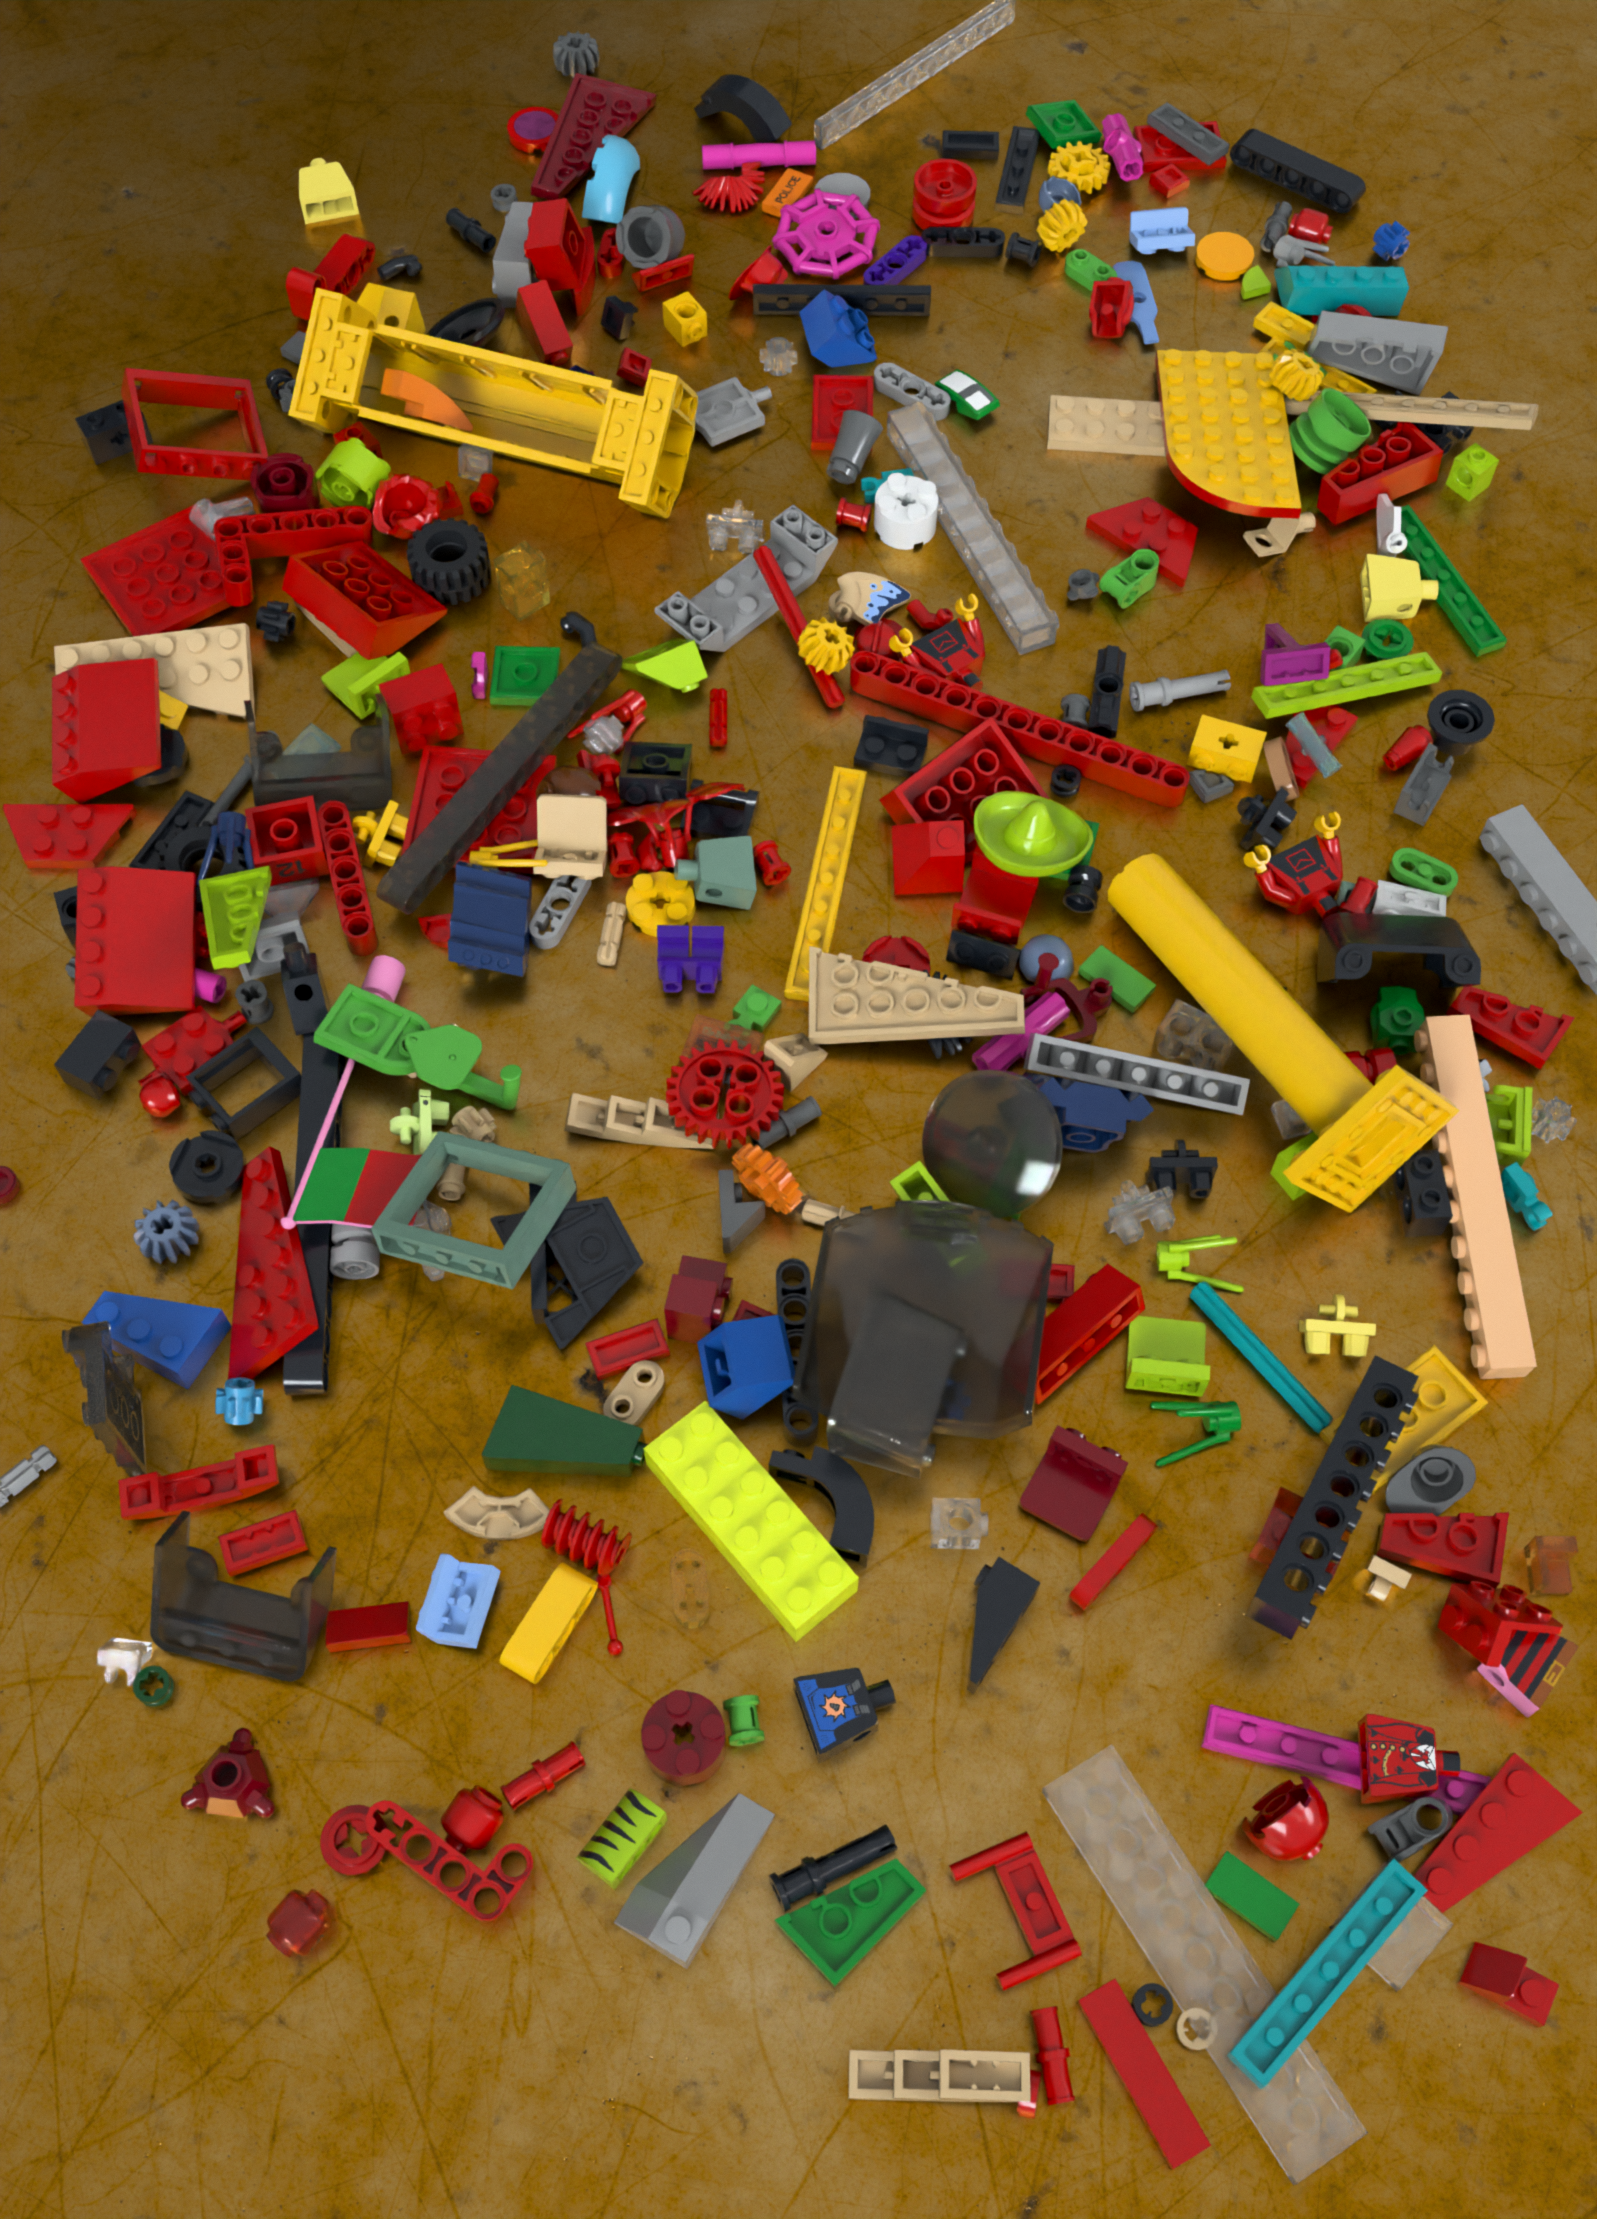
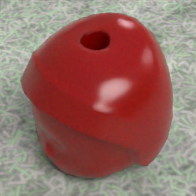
(159, 1097)

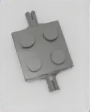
(729, 410)

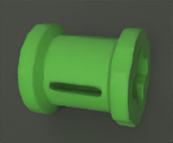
(743, 1720)

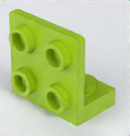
(358, 679)
(1167, 1356)

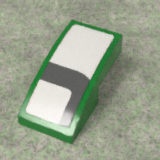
(970, 395)

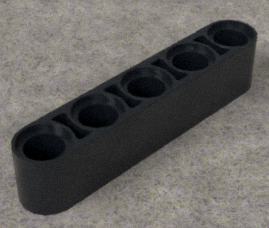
(1297, 171)
(790, 1300)

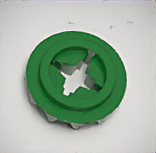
(1378, 630)

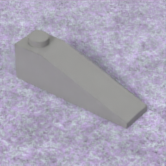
(688, 1889)

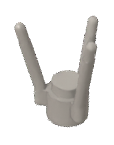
(1291, 251)

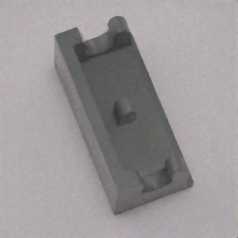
(1424, 787)

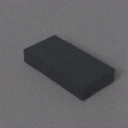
(970, 144)

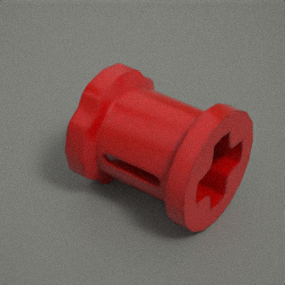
(853, 514)
(622, 855)
(782, 868)

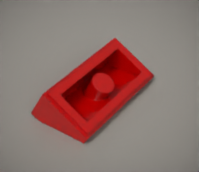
(664, 273)
(368, 1627)

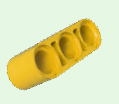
(548, 1623)

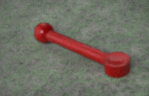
(614, 1646)

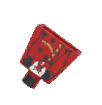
(1400, 1760)

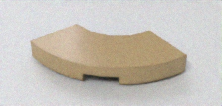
(498, 1517)

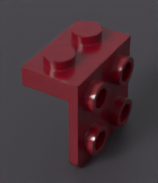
(1073, 1483)

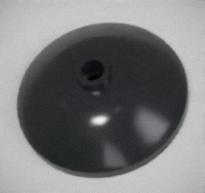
(472, 323)

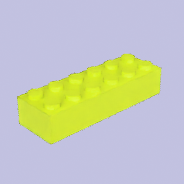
(751, 1520)

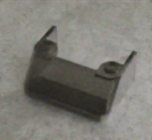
(354, 777)
(231, 1622)

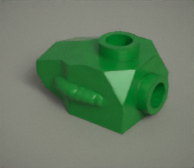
(1396, 1019)

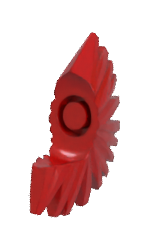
(734, 190)

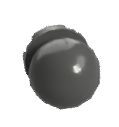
(650, 236)

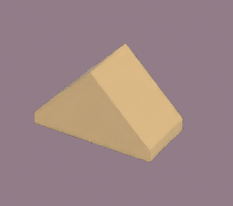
(793, 1058)

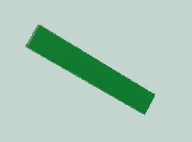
(1453, 593)

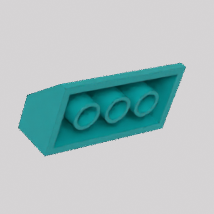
(1324, 288)

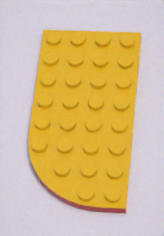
(1228, 431)

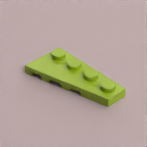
(233, 914)

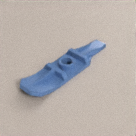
(1146, 311)

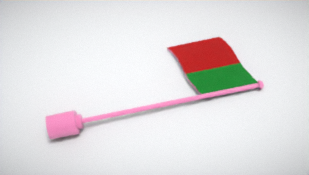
(352, 1183)

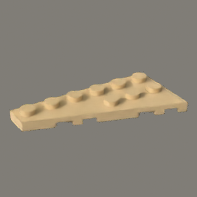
(196, 666)

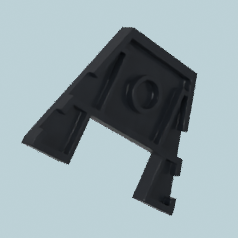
(593, 1256)

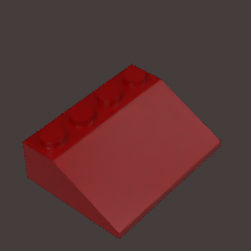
(361, 597)
(105, 726)
(960, 779)
(135, 941)

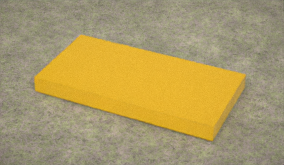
(1442, 1406)

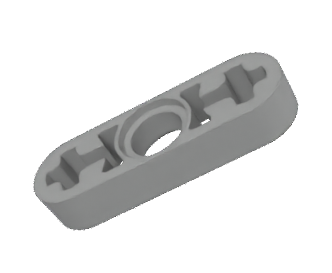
(894, 380)
(560, 918)

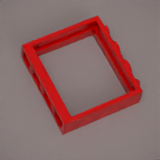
(193, 391)

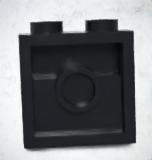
(654, 771)

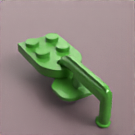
(404, 1043)

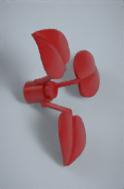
(671, 842)

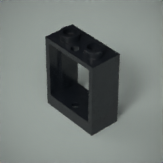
(228, 1063)

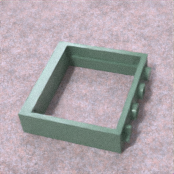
(462, 1256)

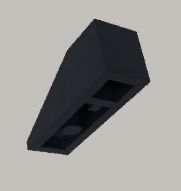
(999, 1605)

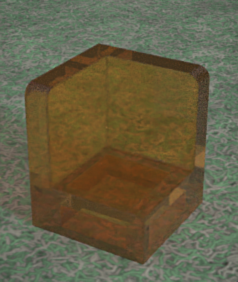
(1549, 1564)

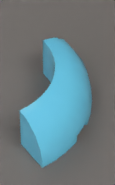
(609, 187)

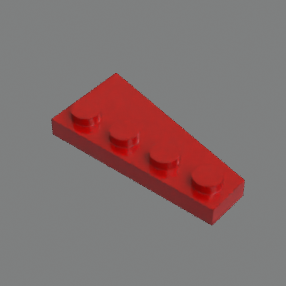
(1496, 1829)

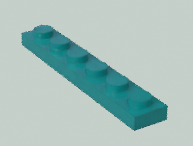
(1326, 1974)

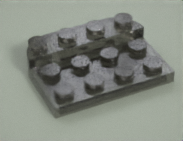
(113, 1401)

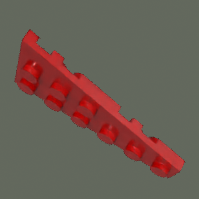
(271, 1282)

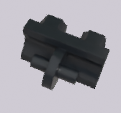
(1262, 816)
(1182, 1167)

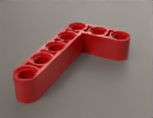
(281, 535)

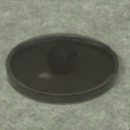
(993, 1142)

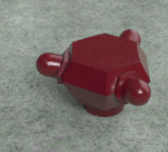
(232, 1781)

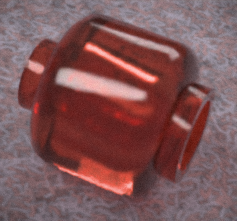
(299, 1922)

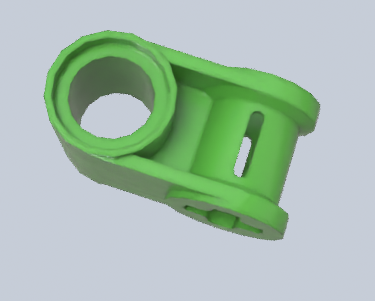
(1131, 577)

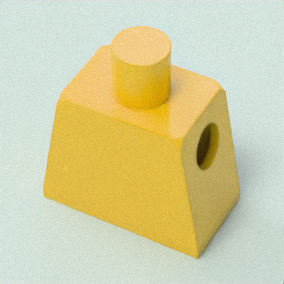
(401, 311)

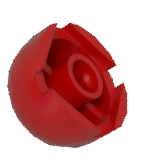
(1289, 1821)

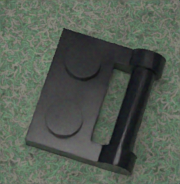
(718, 822)

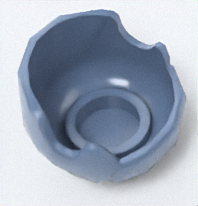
(1056, 190)
(1046, 944)

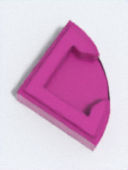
(481, 675)

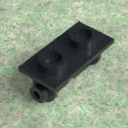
(983, 954)

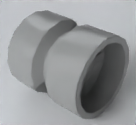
(354, 1252)

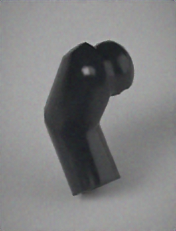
(399, 264)

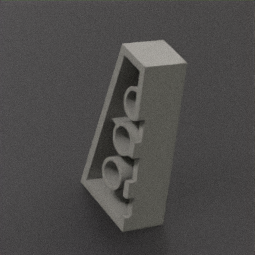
(1378, 348)

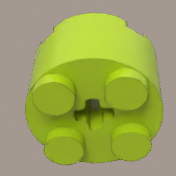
(351, 475)

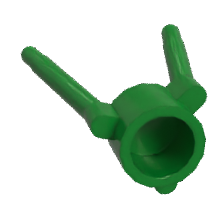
(1216, 1416)

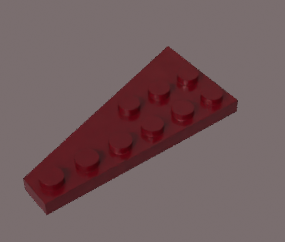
(588, 115)

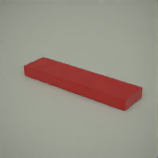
(1143, 2074)

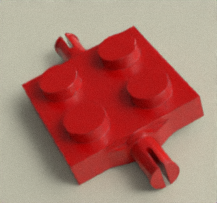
(188, 1046)

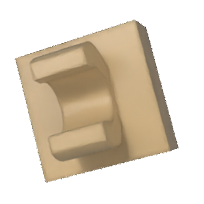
(1385, 1575)

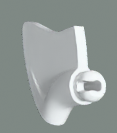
(1389, 535)

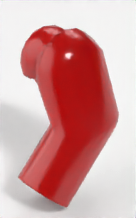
(647, 854)

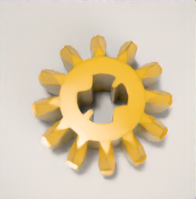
(1061, 225)
(1296, 375)
(825, 646)

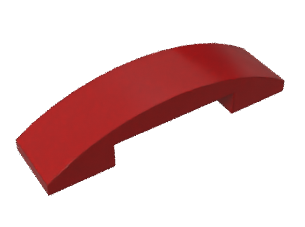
(199, 1488)

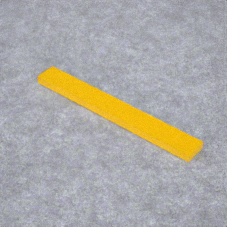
(826, 876)

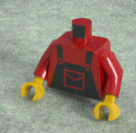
(950, 651)
(1304, 874)

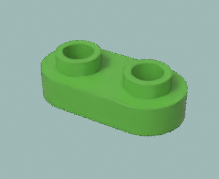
(1087, 268)
(1423, 871)

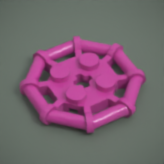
(831, 246)

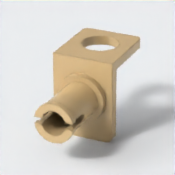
(1279, 533)

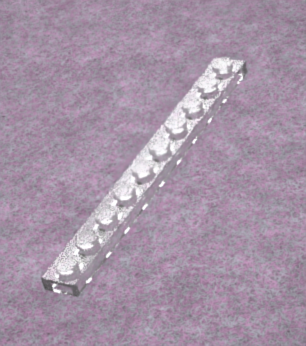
(912, 72)

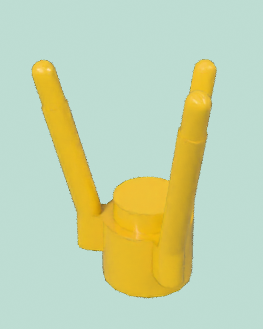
(486, 856)

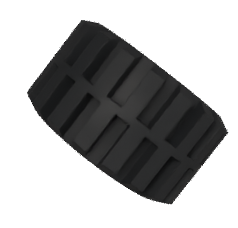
(455, 543)
(190, 847)

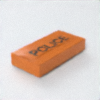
(788, 190)

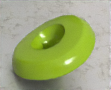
(1030, 834)

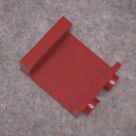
(994, 901)

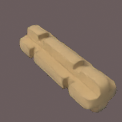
(611, 934)

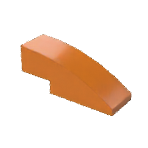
(423, 400)

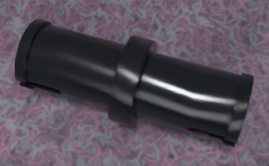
(470, 230)

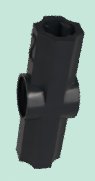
(1107, 692)

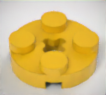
(656, 886)

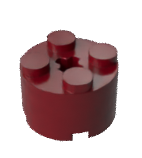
(284, 484)
(679, 1714)

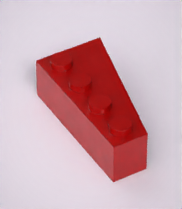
(1391, 466)

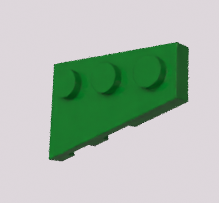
(850, 1921)

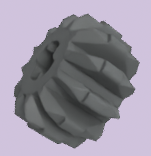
(576, 54)

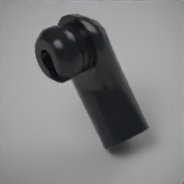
(577, 622)

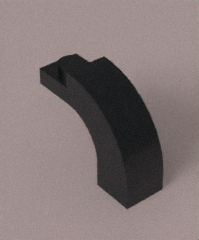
(749, 103)
(841, 1488)

